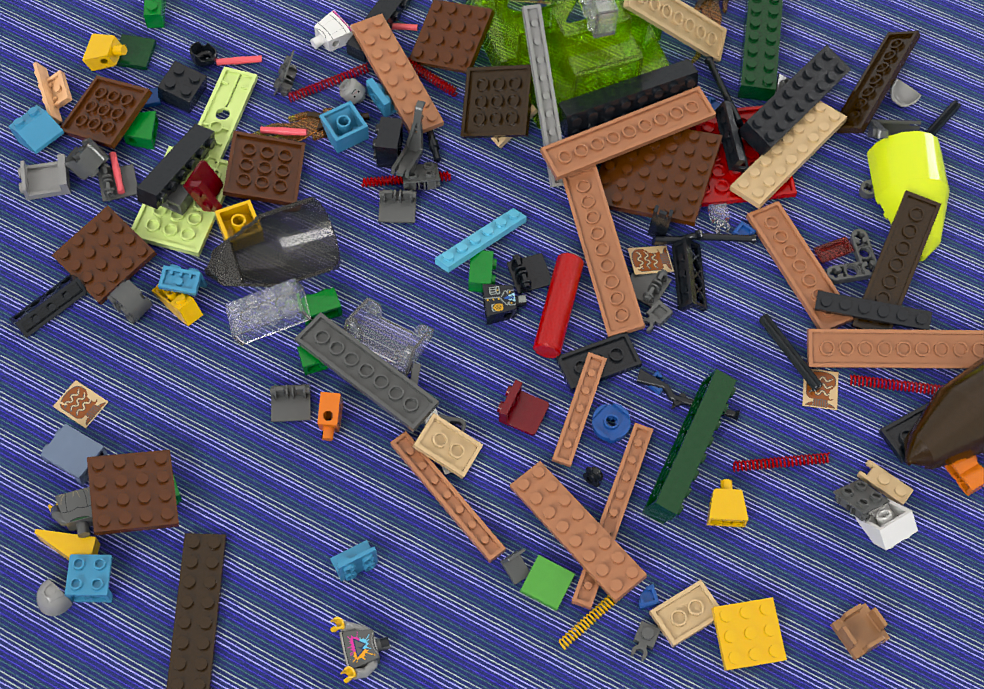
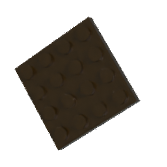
(497, 101)

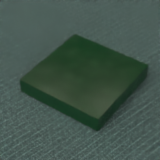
(138, 52)

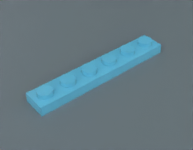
(480, 240)

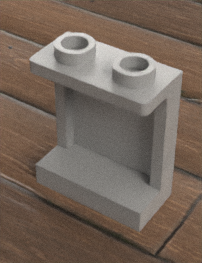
(44, 179)

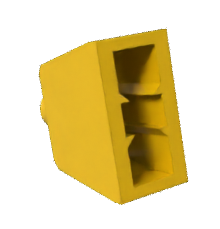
(103, 52)
(727, 506)

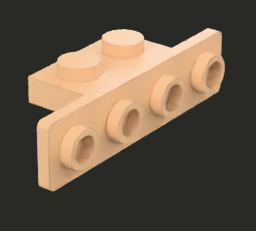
(53, 90)

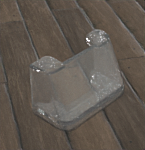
(386, 338)

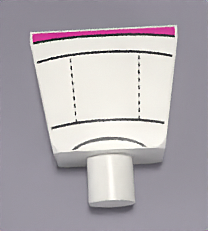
(331, 32)

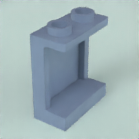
(70, 452)

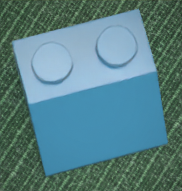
(344, 126)
(35, 129)

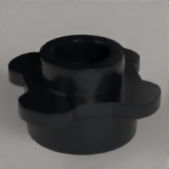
(593, 476)

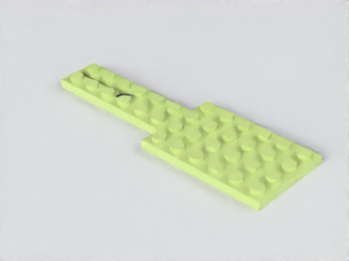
(190, 231)

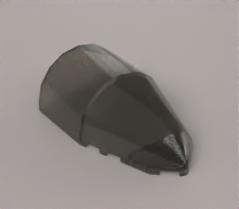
(278, 247)

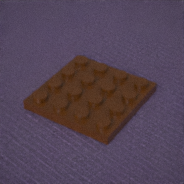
(452, 36)
(105, 111)
(264, 168)
(104, 254)
(132, 492)

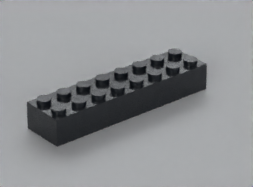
(625, 97)
(793, 100)

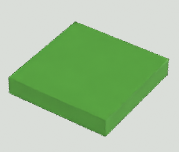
(547, 582)

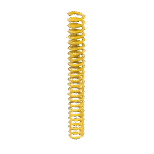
(596, 616)

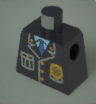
(500, 302)

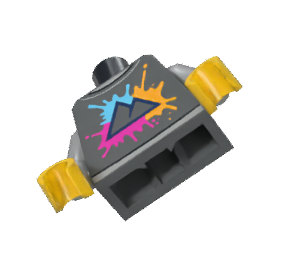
(359, 648)

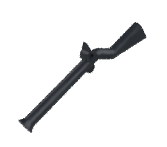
(726, 96)
(699, 235)
(650, 380)

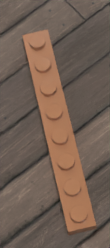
(448, 498)

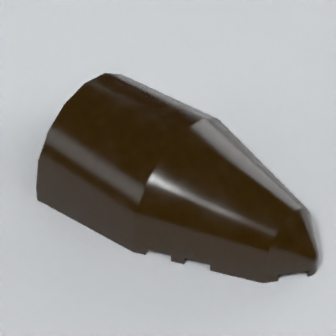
(950, 423)

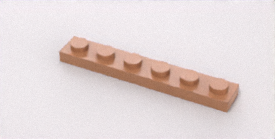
(579, 409)

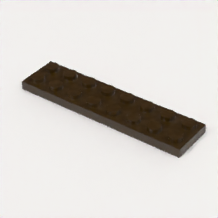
(877, 80)
(900, 254)
(197, 611)

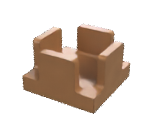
(861, 630)

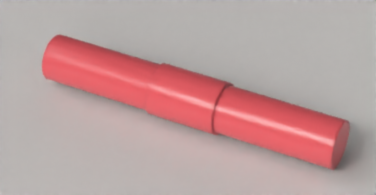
(399, 26)
(239, 60)
(283, 131)
(116, 172)

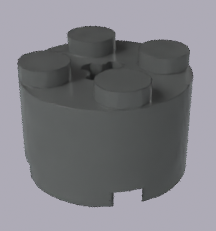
(86, 159)
(130, 301)

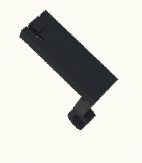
(659, 223)

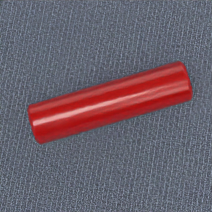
(558, 305)

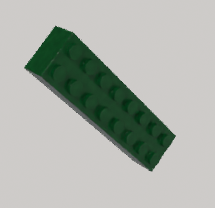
(760, 49)
(690, 447)

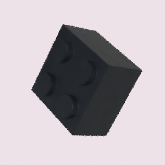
(182, 86)
(388, 141)

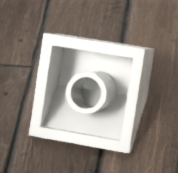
(889, 525)

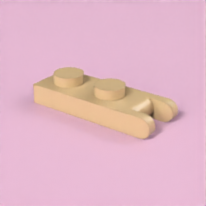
(886, 483)

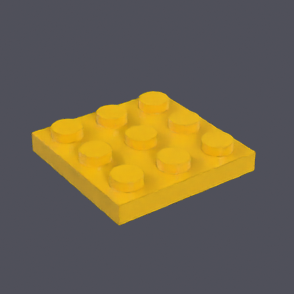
(748, 634)

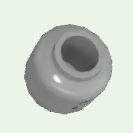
(352, 91)

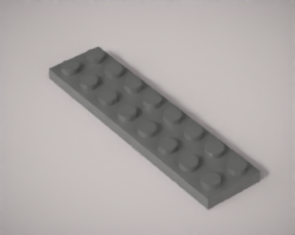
(367, 372)

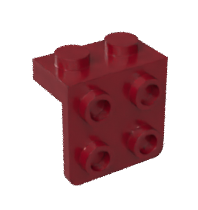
(204, 187)
(522, 409)

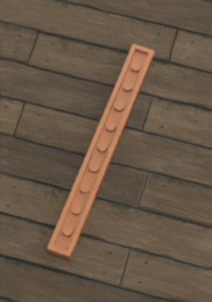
(616, 504)

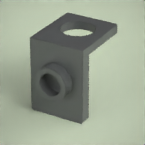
(515, 566)

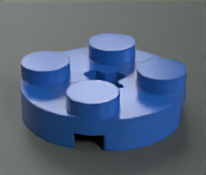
(609, 412)

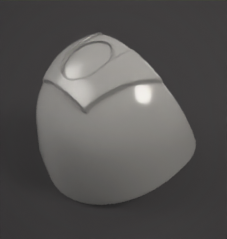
(903, 94)
(51, 599)

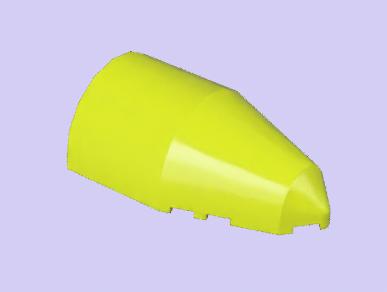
(912, 164)

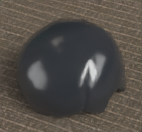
(203, 54)

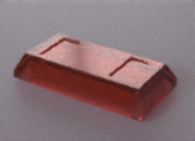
(833, 249)

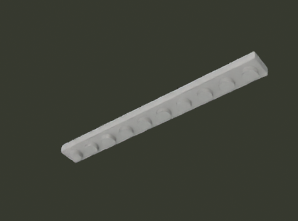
(542, 79)

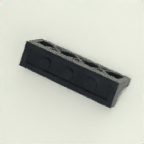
(731, 139)
(686, 275)
(48, 305)

